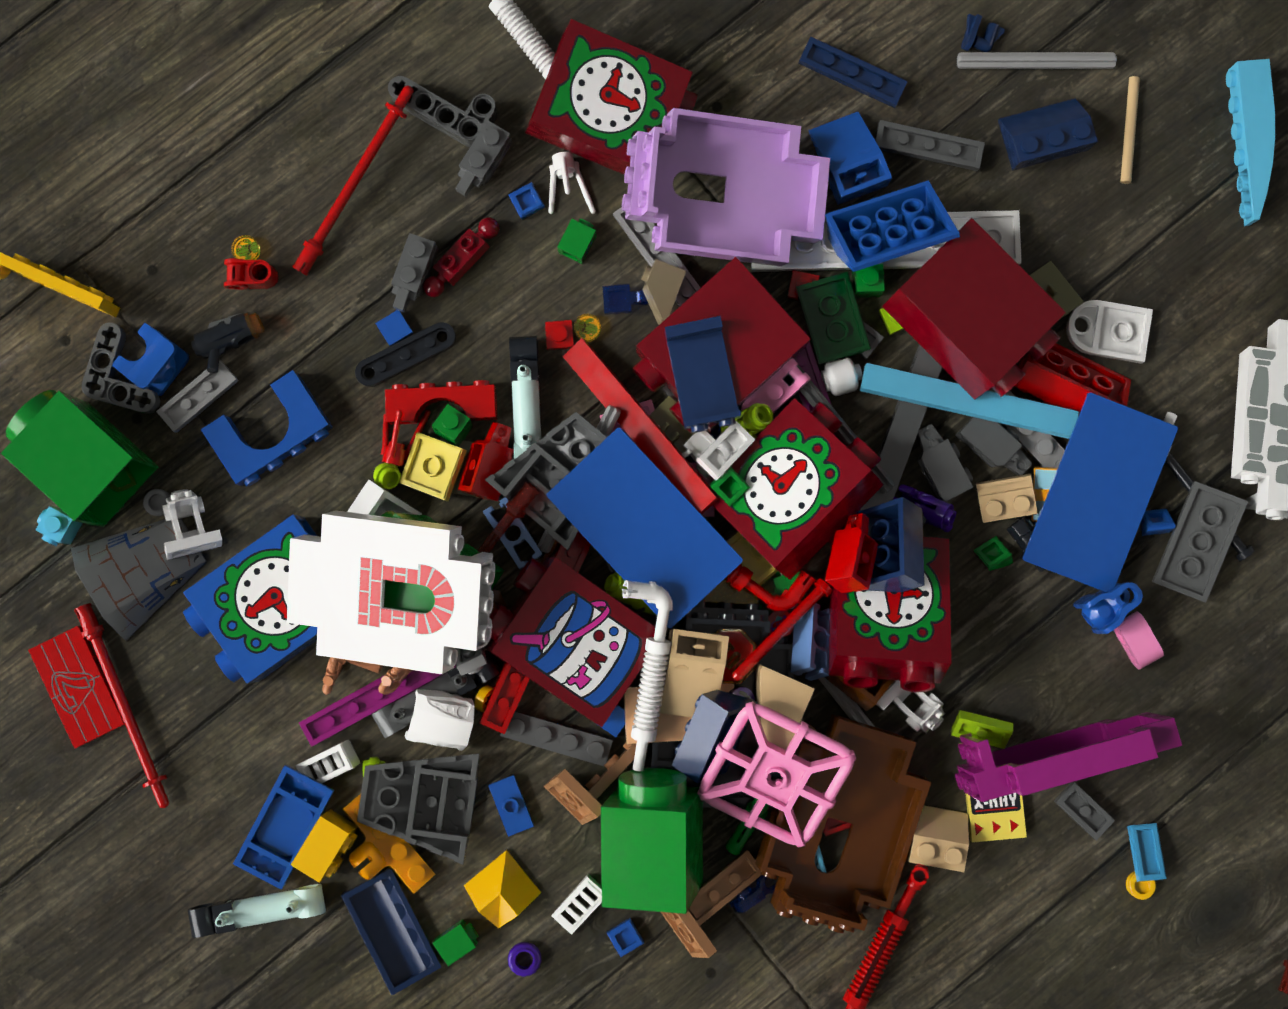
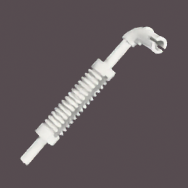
(524, 34)
(654, 668)

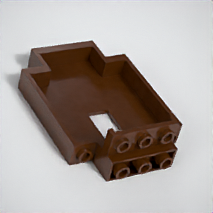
(884, 811)

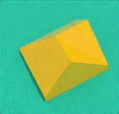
(502, 890)

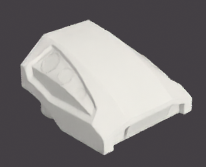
(441, 719)

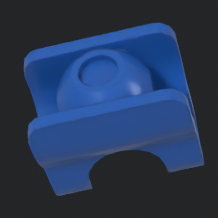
(157, 366)
(1106, 609)

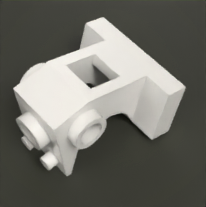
(717, 455)
(181, 505)
(926, 716)

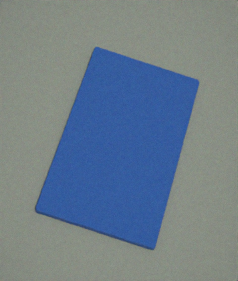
(1100, 492)
(644, 524)

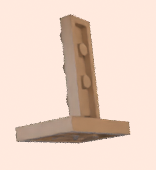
(583, 802)
(710, 899)

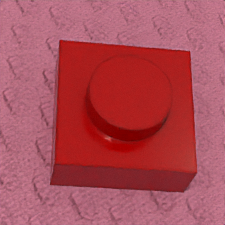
(799, 278)
(559, 335)

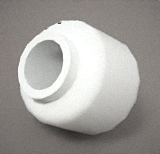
(841, 376)

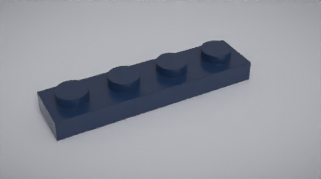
(852, 72)

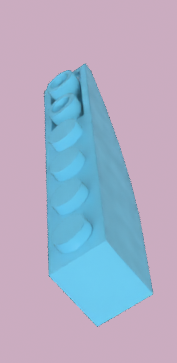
(1253, 132)

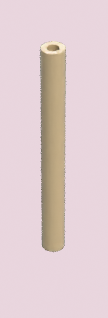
(1130, 130)

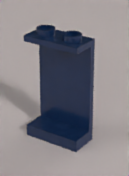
(702, 374)

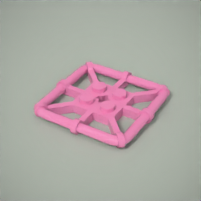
(771, 758)

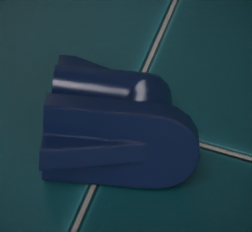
(983, 44)

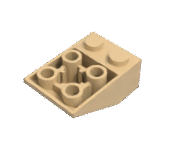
(693, 669)

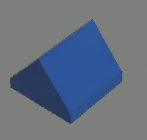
(1157, 522)

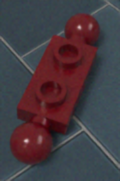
(461, 257)

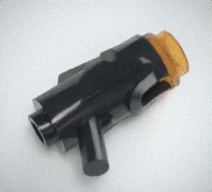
(226, 335)

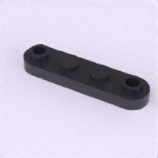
(405, 354)

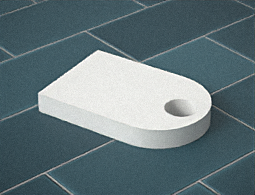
(1112, 330)

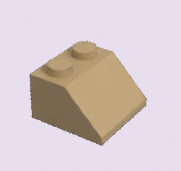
(940, 839)

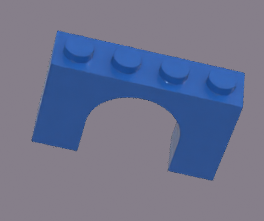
(306, 424)

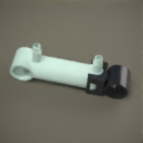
(525, 392)
(235, 913)

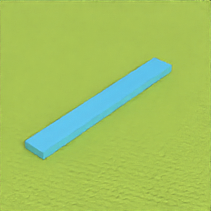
(953, 398)

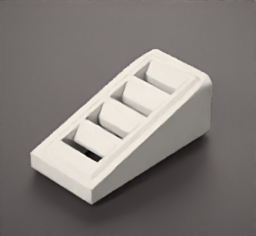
(343, 755)
(592, 885)

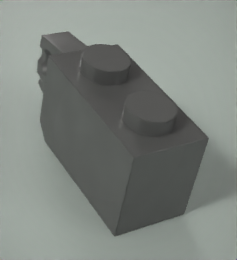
(483, 157)
(412, 270)
(994, 445)
(941, 465)

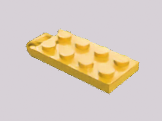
(57, 282)

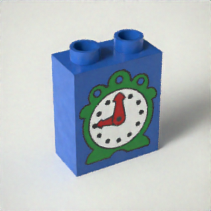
(248, 606)

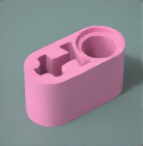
(1138, 640)

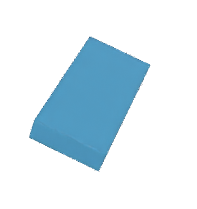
(1146, 852)

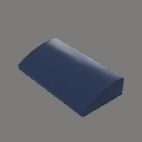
(390, 931)

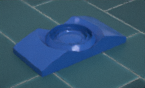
(283, 826)

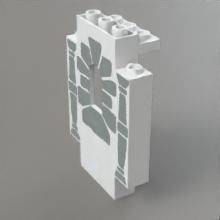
(1262, 423)

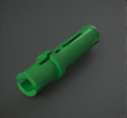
(738, 840)

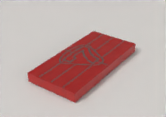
(77, 686)

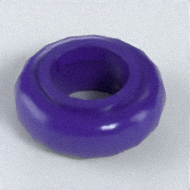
(524, 947)

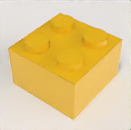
(324, 845)

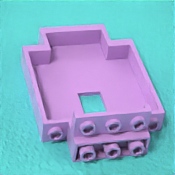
(768, 193)

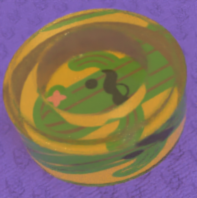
(245, 248)
(587, 327)

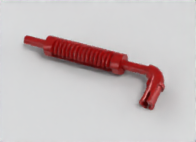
(741, 578)
(884, 943)

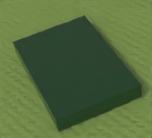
(833, 318)

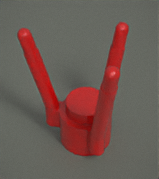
(391, 450)

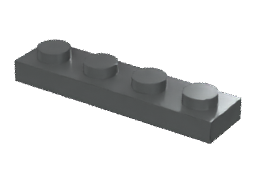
(929, 145)
(558, 738)

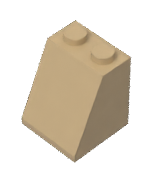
(784, 697)

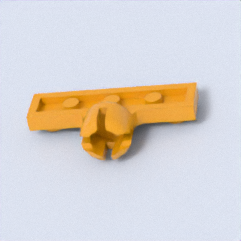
(386, 851)

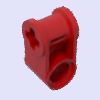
(244, 274)

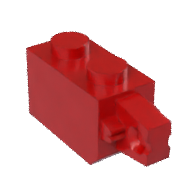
(485, 459)
(852, 556)

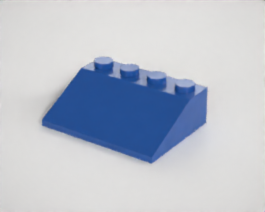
(889, 226)

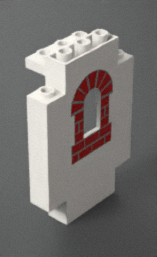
(341, 590)

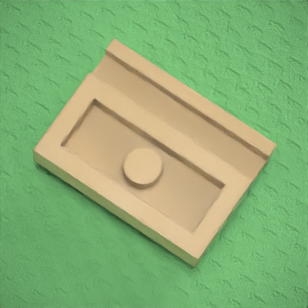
(1006, 498)

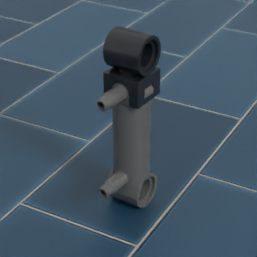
(399, 713)

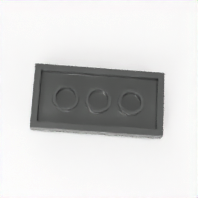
(1200, 541)

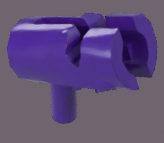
(935, 510)

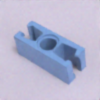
(510, 545)
(811, 644)

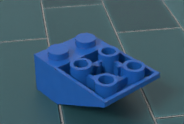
(854, 156)

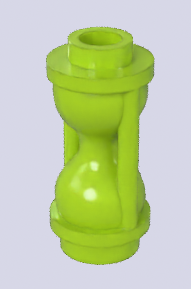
(754, 418)

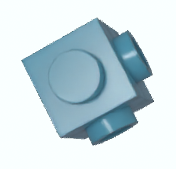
(57, 526)

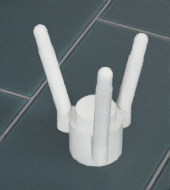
(563, 167)

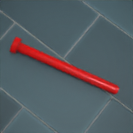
(821, 589)

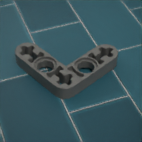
(108, 383)

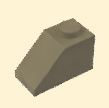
(662, 287)

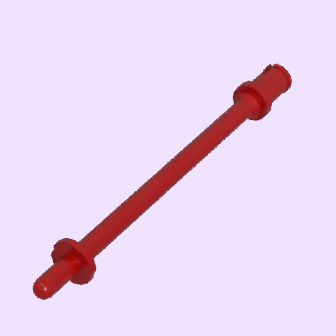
(314, 246)
(94, 633)

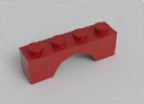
(477, 400)

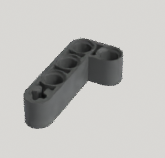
(440, 107)

